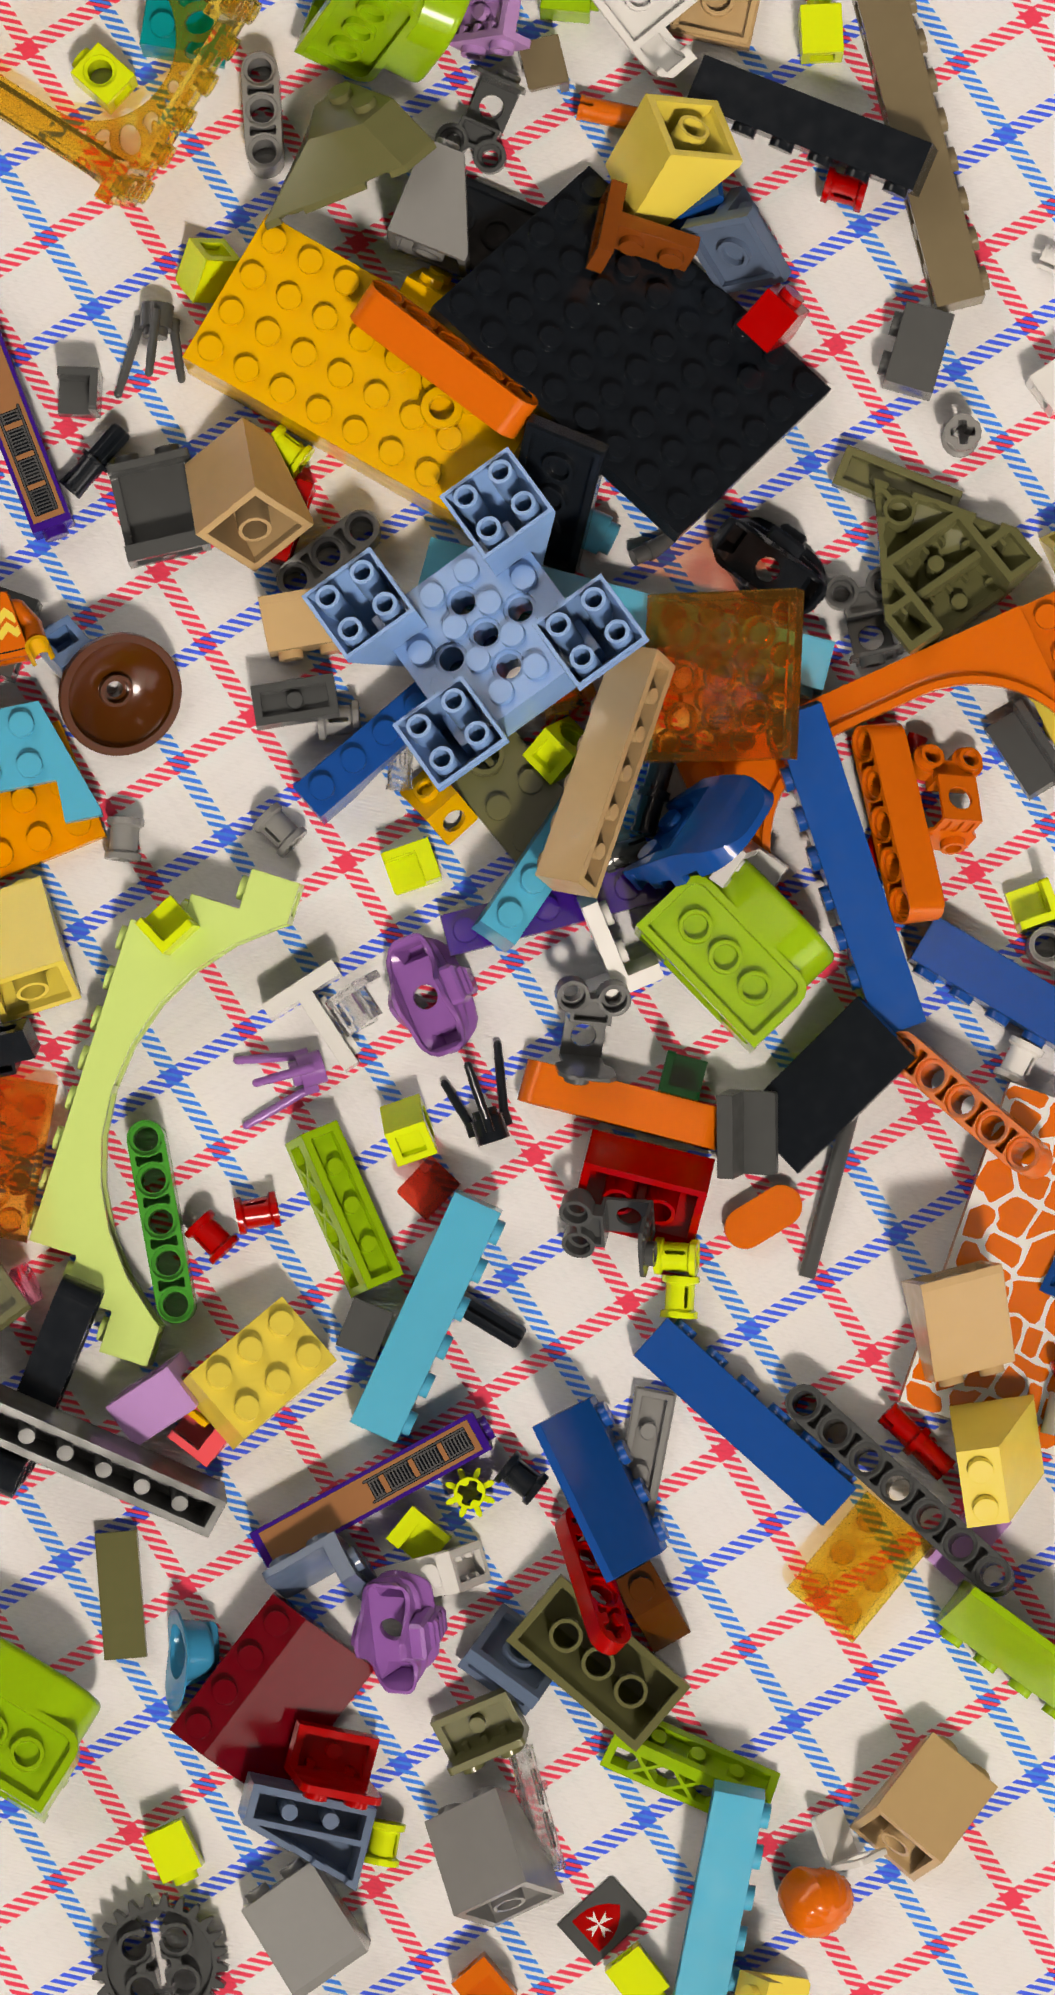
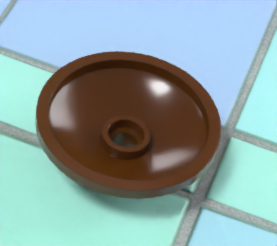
(139, 708)

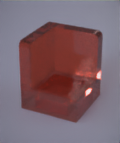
(428, 1188)

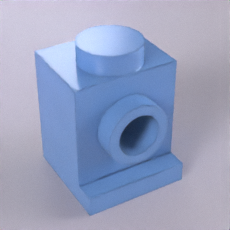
(65, 641)

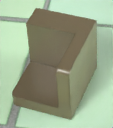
(544, 64)

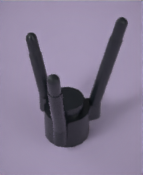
(487, 1123)

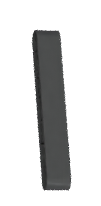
(880, 1481)

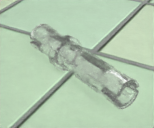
(534, 1801)

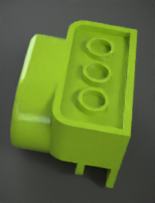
(376, 35)
(737, 950)
(39, 1729)

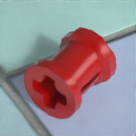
(843, 190)
(257, 1212)
(211, 1236)

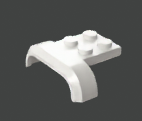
(644, 32)

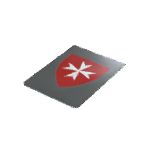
(602, 1920)

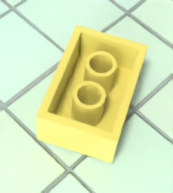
(258, 1372)

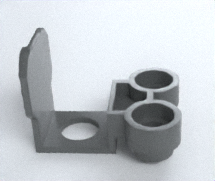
(481, 133)
(863, 610)
(585, 1063)
(591, 1224)

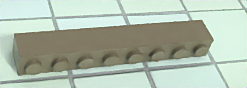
(908, 104)

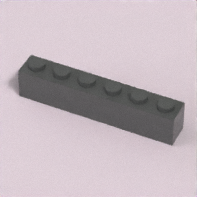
(109, 1462)

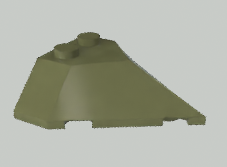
(346, 144)
(942, 565)

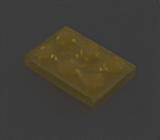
(859, 1566)

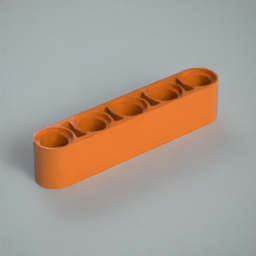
(443, 359)
(897, 823)
(622, 1106)
(984, 1114)

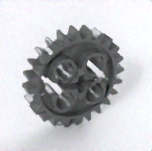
(197, 1956)

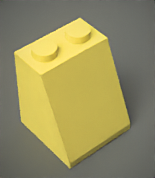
(672, 155)
(32, 953)
(996, 1457)

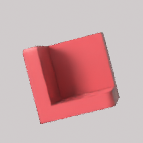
(198, 1441)

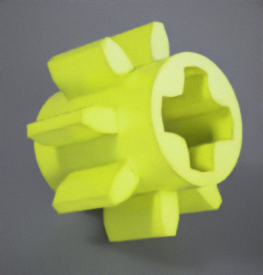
(458, 1496)

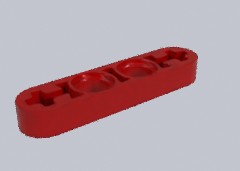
(605, 1624)

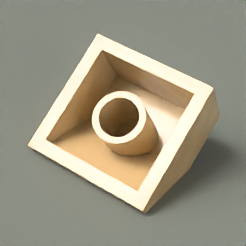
(292, 627)

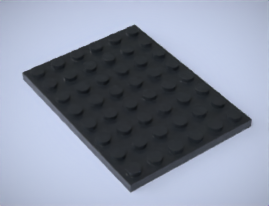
(631, 359)

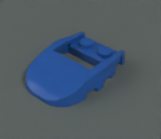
(702, 830)

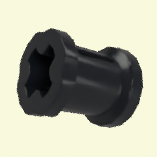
(521, 1478)

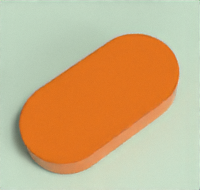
(763, 1216)

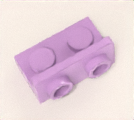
(490, 30)

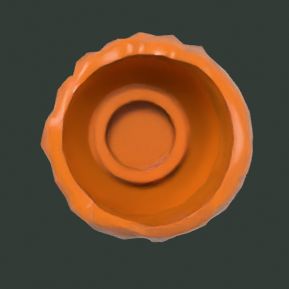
(815, 1900)

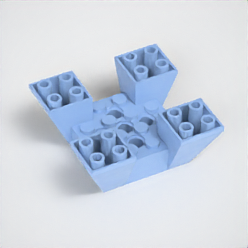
(557, 647)

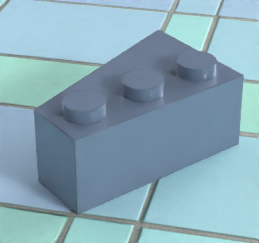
(320, 1832)

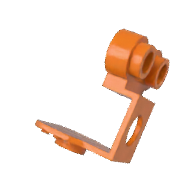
(957, 826)

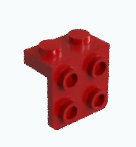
(333, 1764)

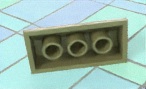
(621, 1690)

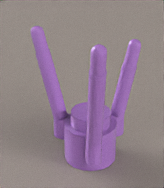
(305, 1070)

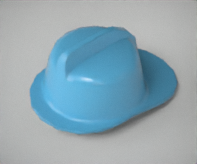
(191, 1655)

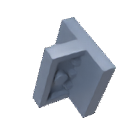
(738, 245)
(500, 1665)

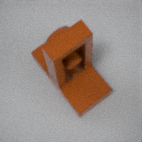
(636, 235)

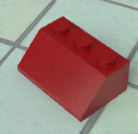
(653, 1172)

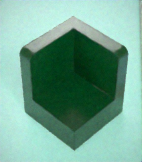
(682, 1076)

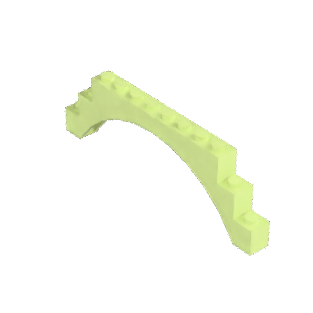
(76, 1198)

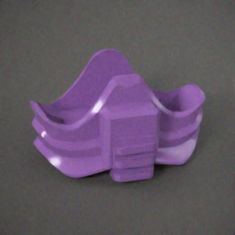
(453, 1019)
(402, 1658)

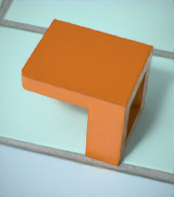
(483, 1978)

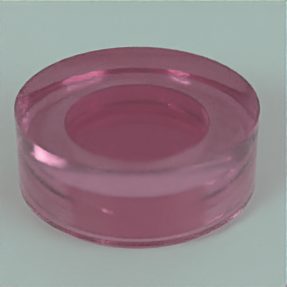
(26, 1282)

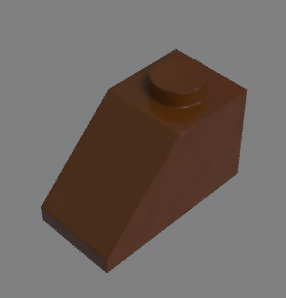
(652, 1606)

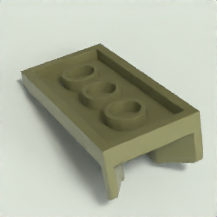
(509, 796)

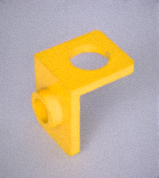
(437, 805)

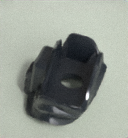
(745, 541)

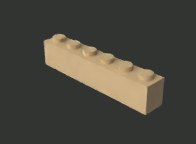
(604, 773)

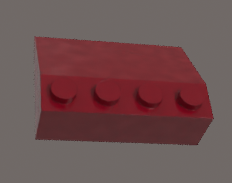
(269, 1678)

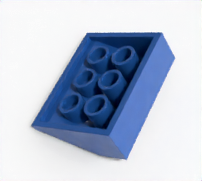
(601, 1487)

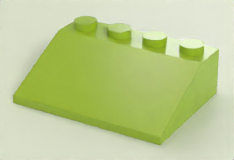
(1001, 1642)

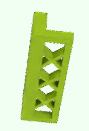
(343, 1208)
(693, 1763)

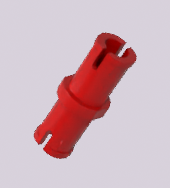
(916, 1441)

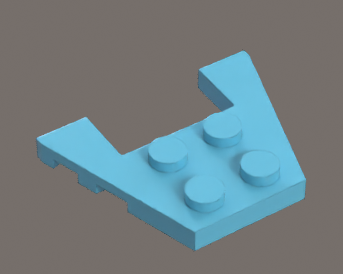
(37, 756)

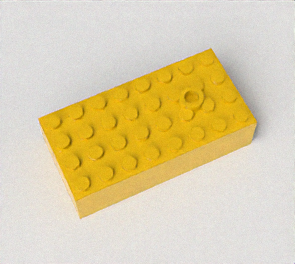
(295, 356)

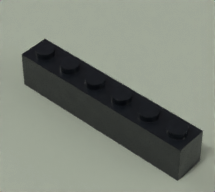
(816, 128)

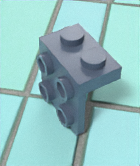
(319, 1559)

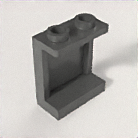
(155, 506)

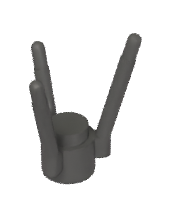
(155, 323)

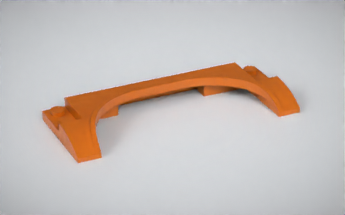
(1002, 652)

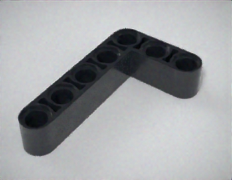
(53, 1362)

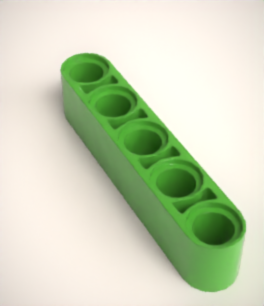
(148, 1205)

